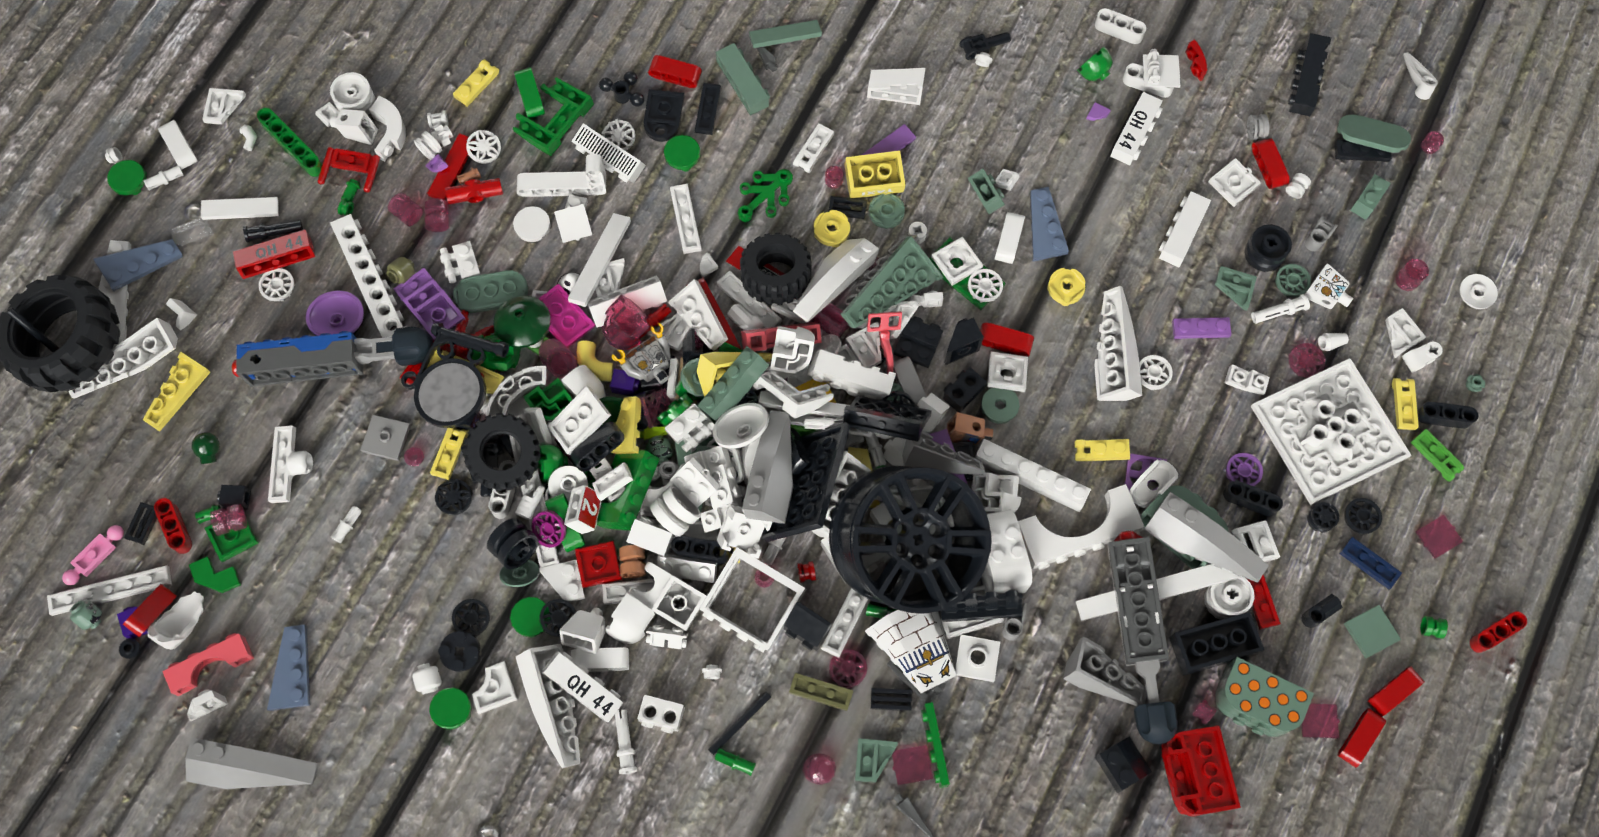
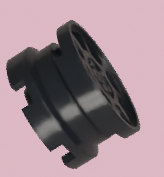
(1323, 518)

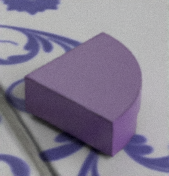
(1098, 112)
(437, 164)

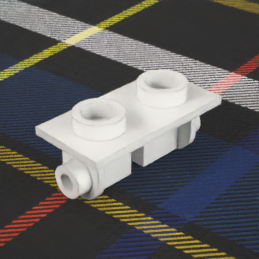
(674, 637)

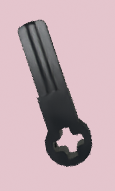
(975, 44)
(491, 455)

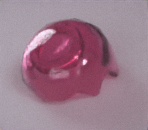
(819, 768)

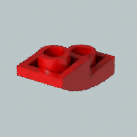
(1199, 64)

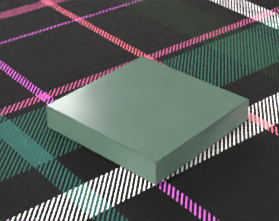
(1372, 631)

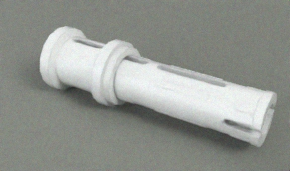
(1287, 307)
(625, 751)

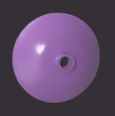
(331, 308)

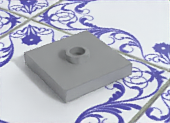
(385, 437)

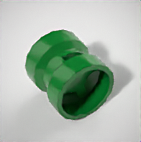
(1434, 627)

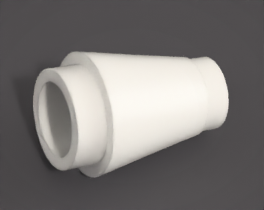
(1330, 341)

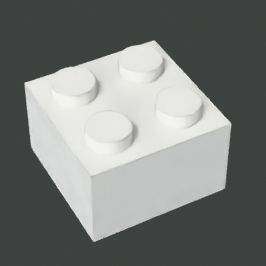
(650, 536)

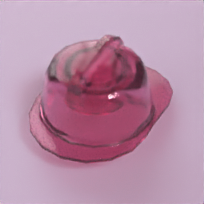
(557, 358)

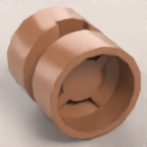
(632, 559)

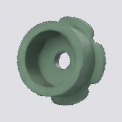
(1470, 383)

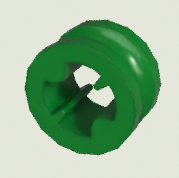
(345, 207)

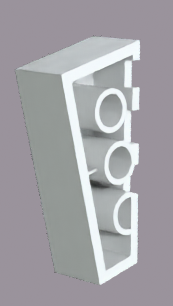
(850, 375)

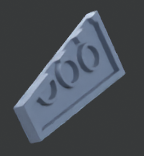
(1046, 229)
(130, 265)
(291, 674)

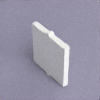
(573, 223)

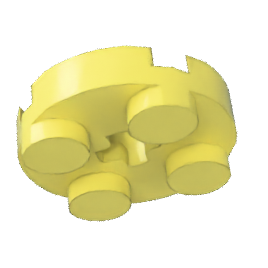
(827, 237)
(1063, 295)

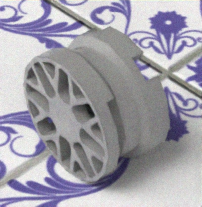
(1258, 127)

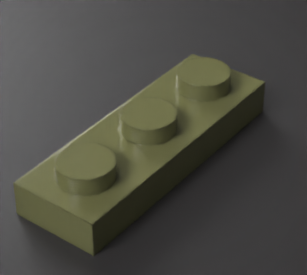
(821, 691)

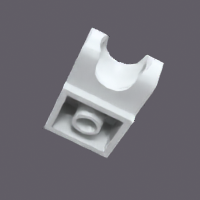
(665, 592)

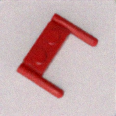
(350, 161)

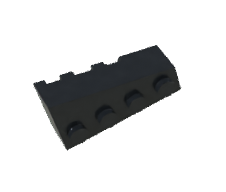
(1308, 74)

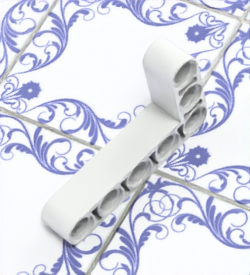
(565, 183)

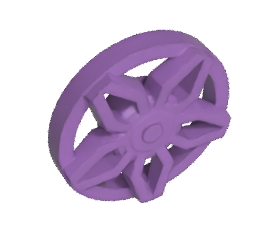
(1244, 469)

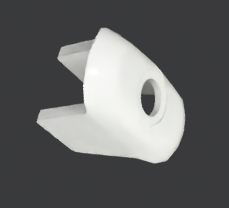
(1162, 473)

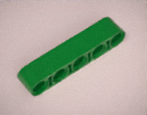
(286, 135)

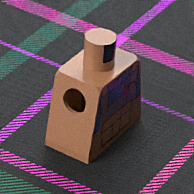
(968, 428)

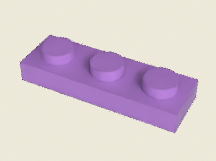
(1201, 328)

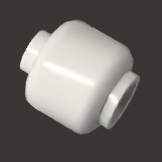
(427, 678)

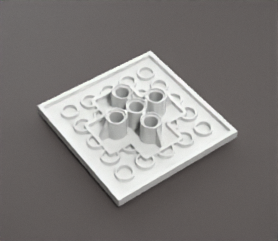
(1323, 463)

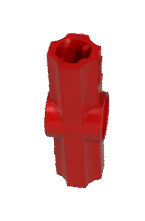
(473, 191)

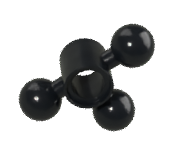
(630, 78)

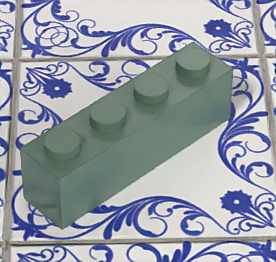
(742, 78)
(733, 384)

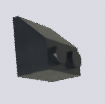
(964, 341)
(806, 627)
(1123, 764)

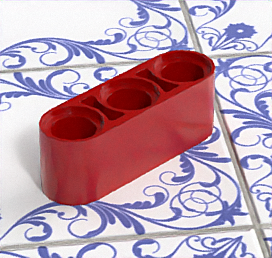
(675, 71)
(1270, 163)
(1006, 339)
(169, 517)
(149, 610)
(1505, 627)
(1396, 691)
(1361, 737)

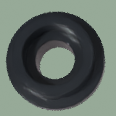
(134, 650)

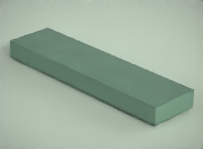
(785, 34)

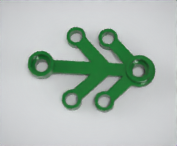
(767, 192)

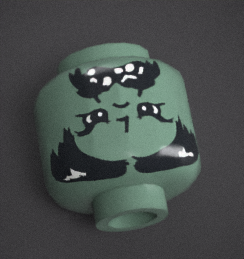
(660, 448)
(85, 614)

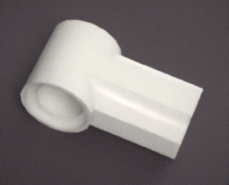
(744, 319)

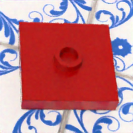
(598, 564)

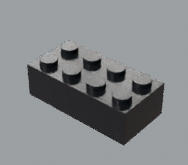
(1216, 643)

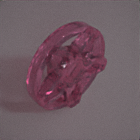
(1306, 359)
(848, 668)

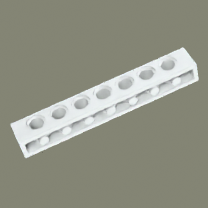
(343, 229)

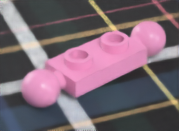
(93, 555)

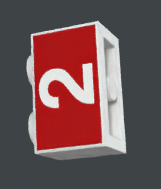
(583, 510)

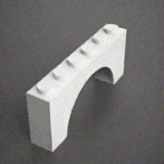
(1046, 547)

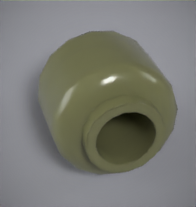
(400, 270)

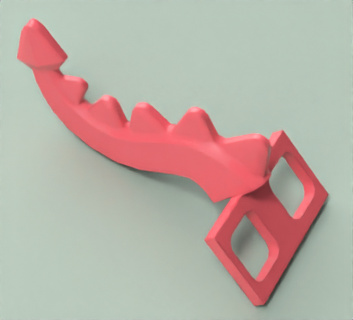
(885, 334)

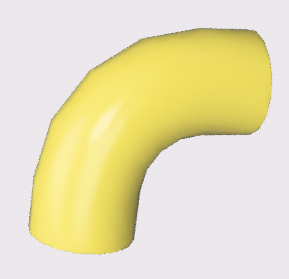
(586, 356)

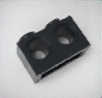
(968, 392)

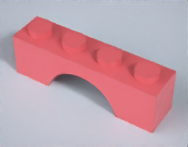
(765, 338)
(184, 675)

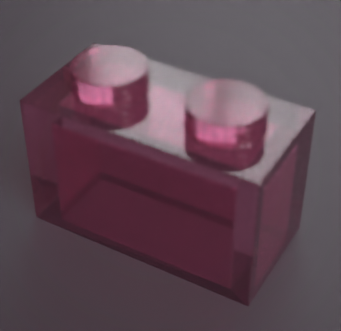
(831, 320)

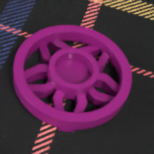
(549, 528)

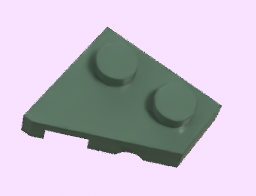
(1236, 285)
(872, 758)

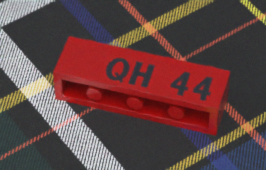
(274, 254)

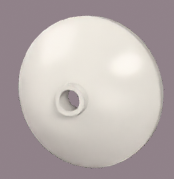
(740, 425)

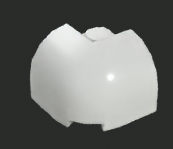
(792, 349)
(580, 378)
(997, 492)
(629, 620)

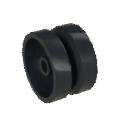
(1268, 248)
(512, 543)

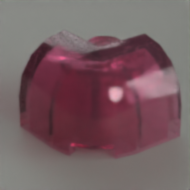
(624, 324)

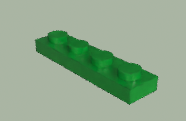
(936, 754)

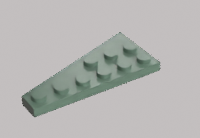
(895, 281)

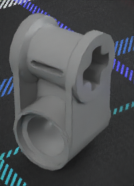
(1320, 232)
(1017, 622)

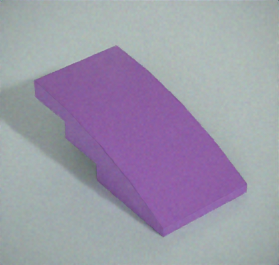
(428, 302)

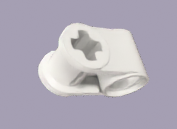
(1421, 356)

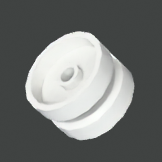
(352, 92)
(675, 511)
(1229, 598)

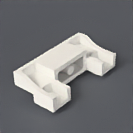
(721, 470)

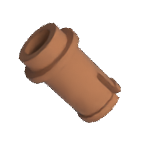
(472, 174)

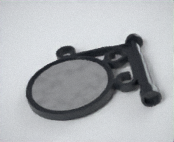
(452, 388)

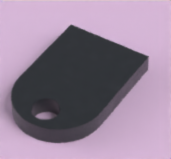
(663, 112)

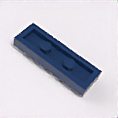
(1370, 563)

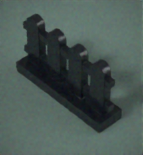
(985, 607)

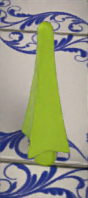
(652, 432)

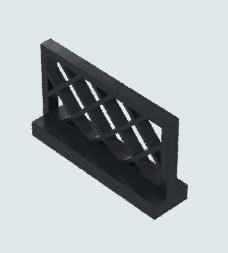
(879, 422)

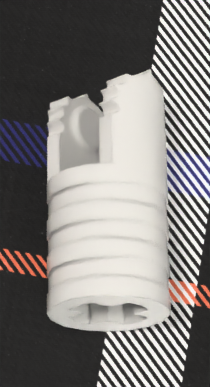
(529, 501)

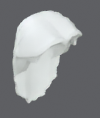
(177, 622)

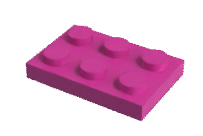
(567, 319)

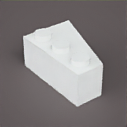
(897, 85)

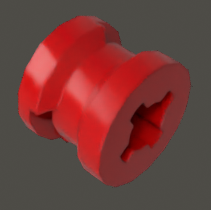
(808, 571)

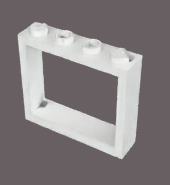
(726, 623)

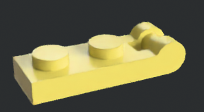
(476, 83)
(1405, 404)
(1102, 450)
(448, 453)

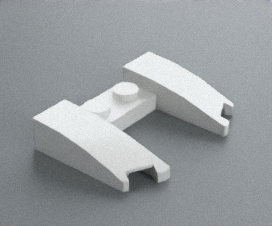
(795, 402)

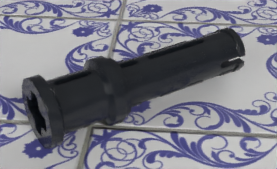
(263, 232)

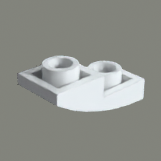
(1247, 381)

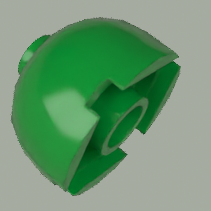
(1097, 66)
(550, 460)

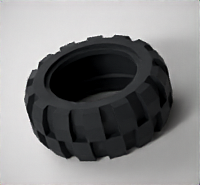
(81, 354)

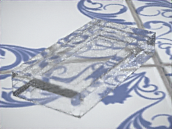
(191, 231)

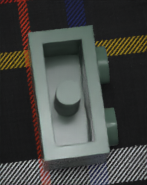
(984, 188)

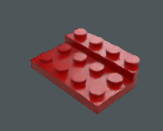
(1199, 772)

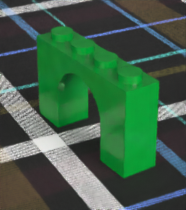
(623, 511)

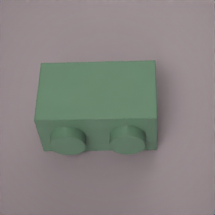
(1370, 196)

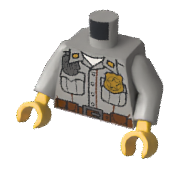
(648, 359)

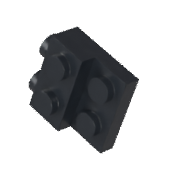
(919, 341)

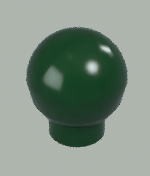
(206, 447)

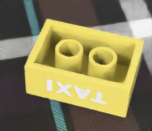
(874, 174)

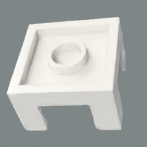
(741, 532)

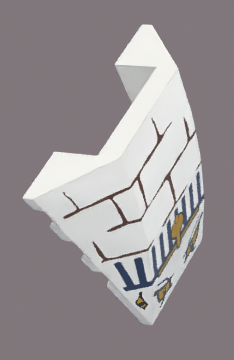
(916, 646)

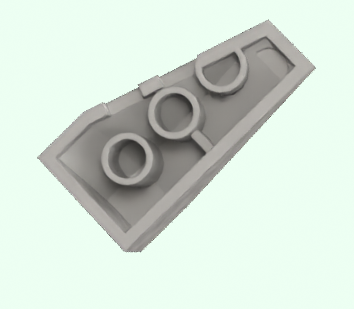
(934, 455)
(1096, 672)

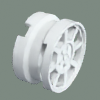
(428, 145)

